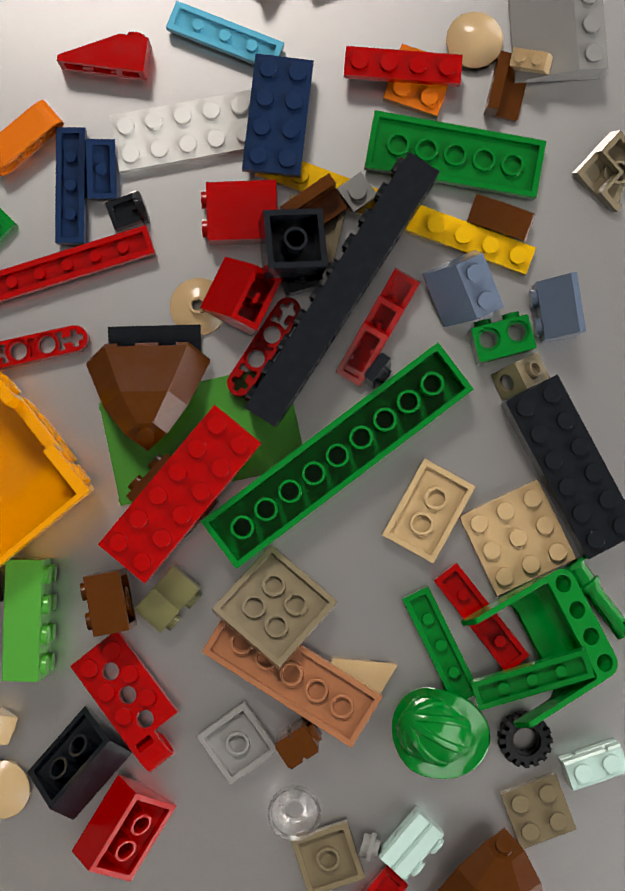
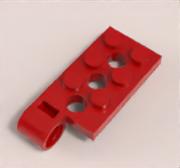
(146, 743)

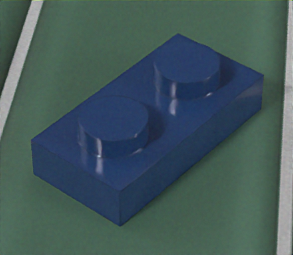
(100, 169)

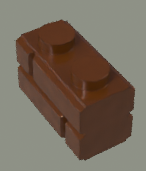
(298, 742)

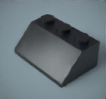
(78, 763)

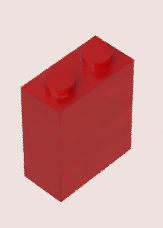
(235, 210)

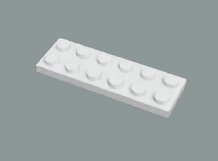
(181, 131)

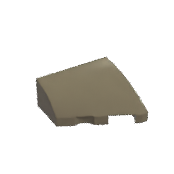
(604, 170)

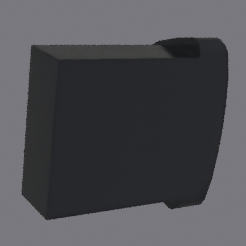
(128, 211)

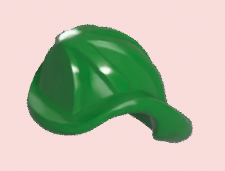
(439, 733)

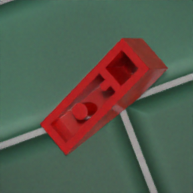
(114, 56)

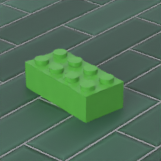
(28, 619)

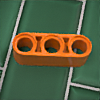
(27, 135)

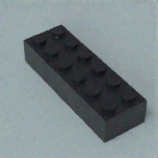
(569, 466)

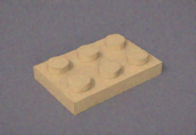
(428, 510)

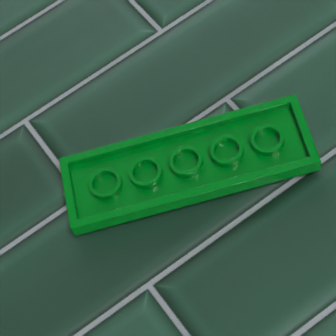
(461, 153)

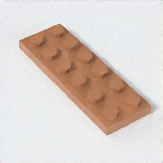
(303, 684)

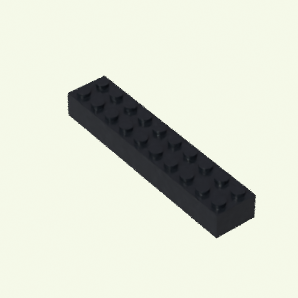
(343, 289)

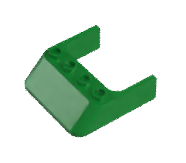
(556, 621)

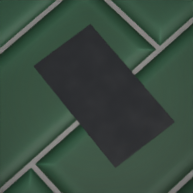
(155, 334)

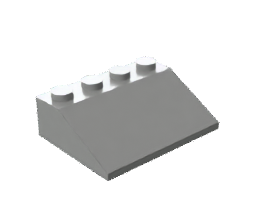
(567, 30)

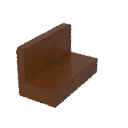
(504, 95)
(319, 195)

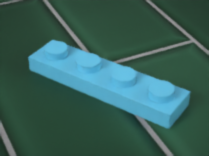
(221, 34)

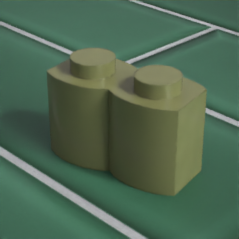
(167, 599)

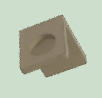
(524, 374)

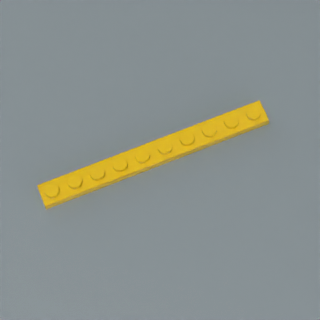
(434, 226)

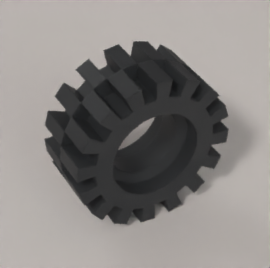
(524, 757)

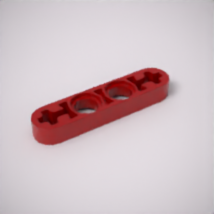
(33, 342)
(260, 345)

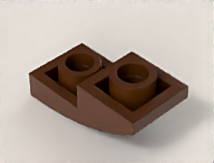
(501, 217)

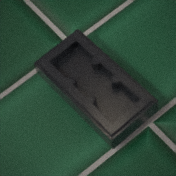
(378, 371)

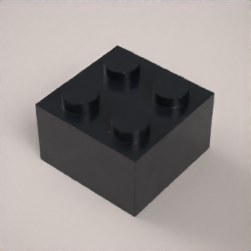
(292, 243)

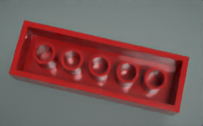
(179, 494)

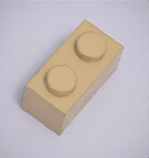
(531, 61)

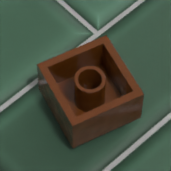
(108, 602)

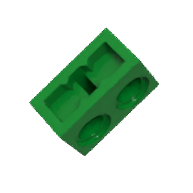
(503, 344)

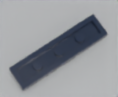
(70, 186)

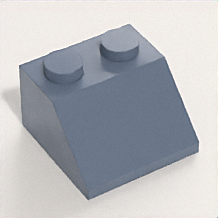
(463, 289)
(557, 308)

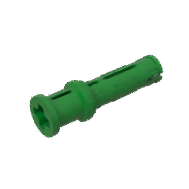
(595, 594)

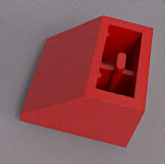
(240, 295)

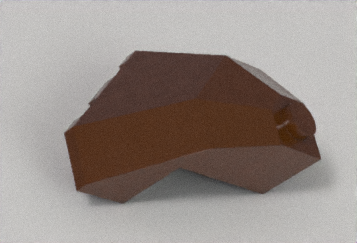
(146, 386)
(495, 866)

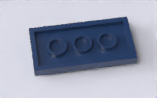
(277, 115)

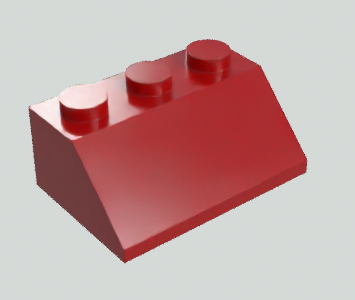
(123, 829)

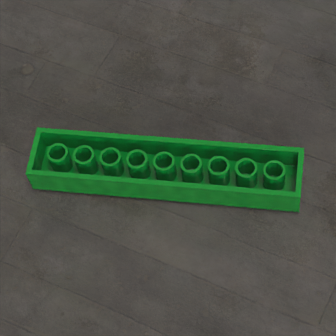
(337, 455)

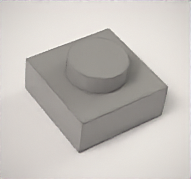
(357, 192)

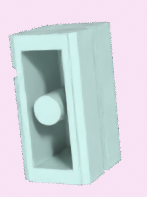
(593, 764)
(411, 844)

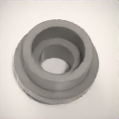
(369, 846)

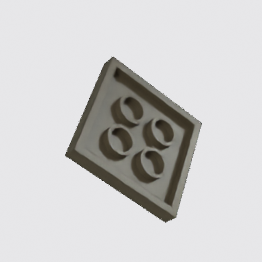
(274, 606)

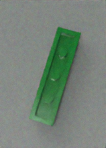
(439, 642)
(532, 678)

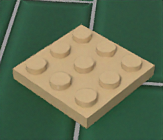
(517, 537)

